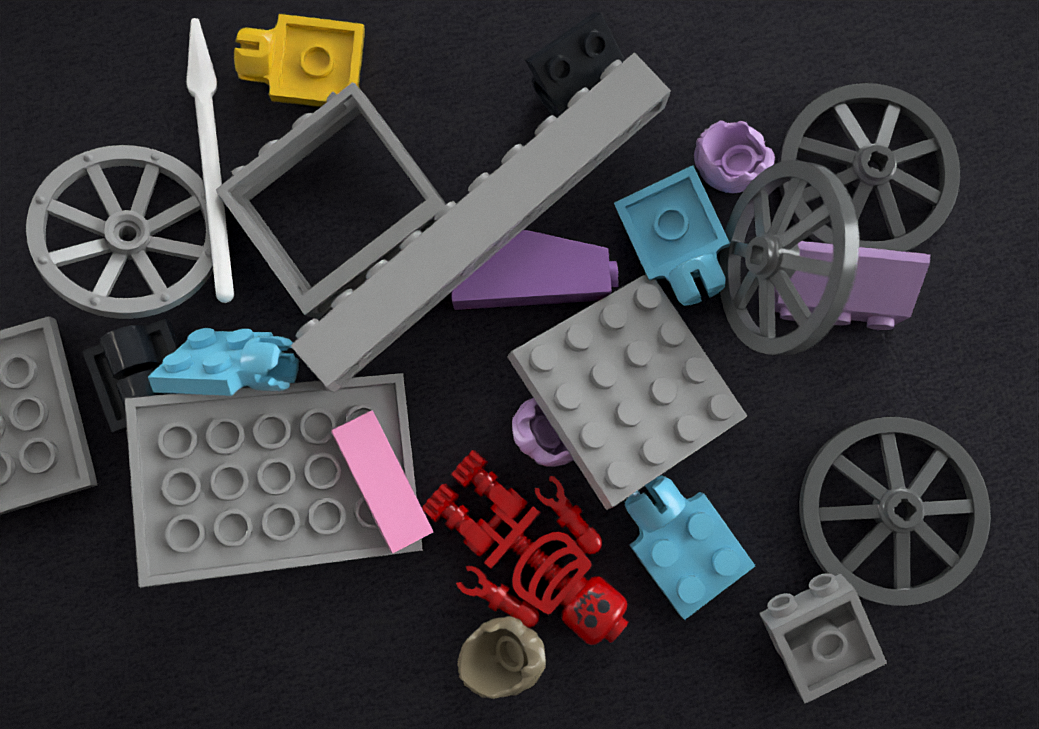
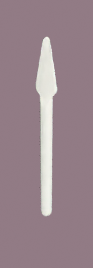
(203, 85)

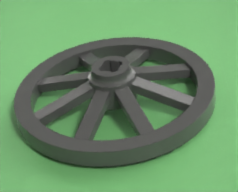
(871, 179)
(776, 256)
(882, 510)

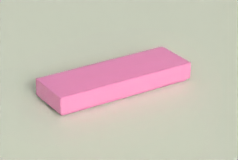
(381, 481)

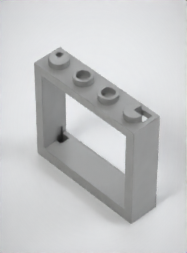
(280, 156)

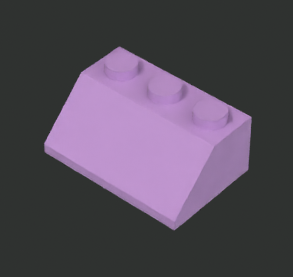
(882, 288)

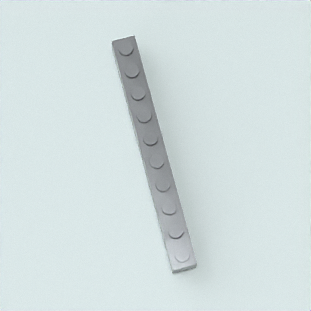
(480, 223)

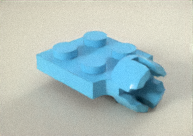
(676, 234)
(225, 362)
(685, 545)

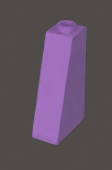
(539, 271)

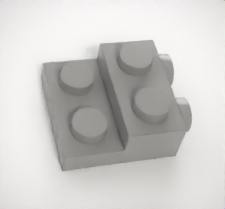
(823, 636)

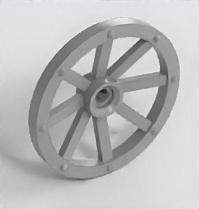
(116, 226)

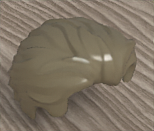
(501, 658)

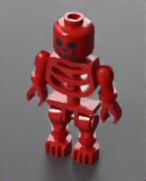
(590, 606)

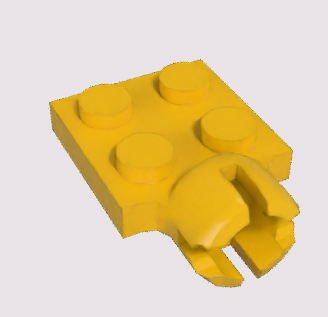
(301, 58)

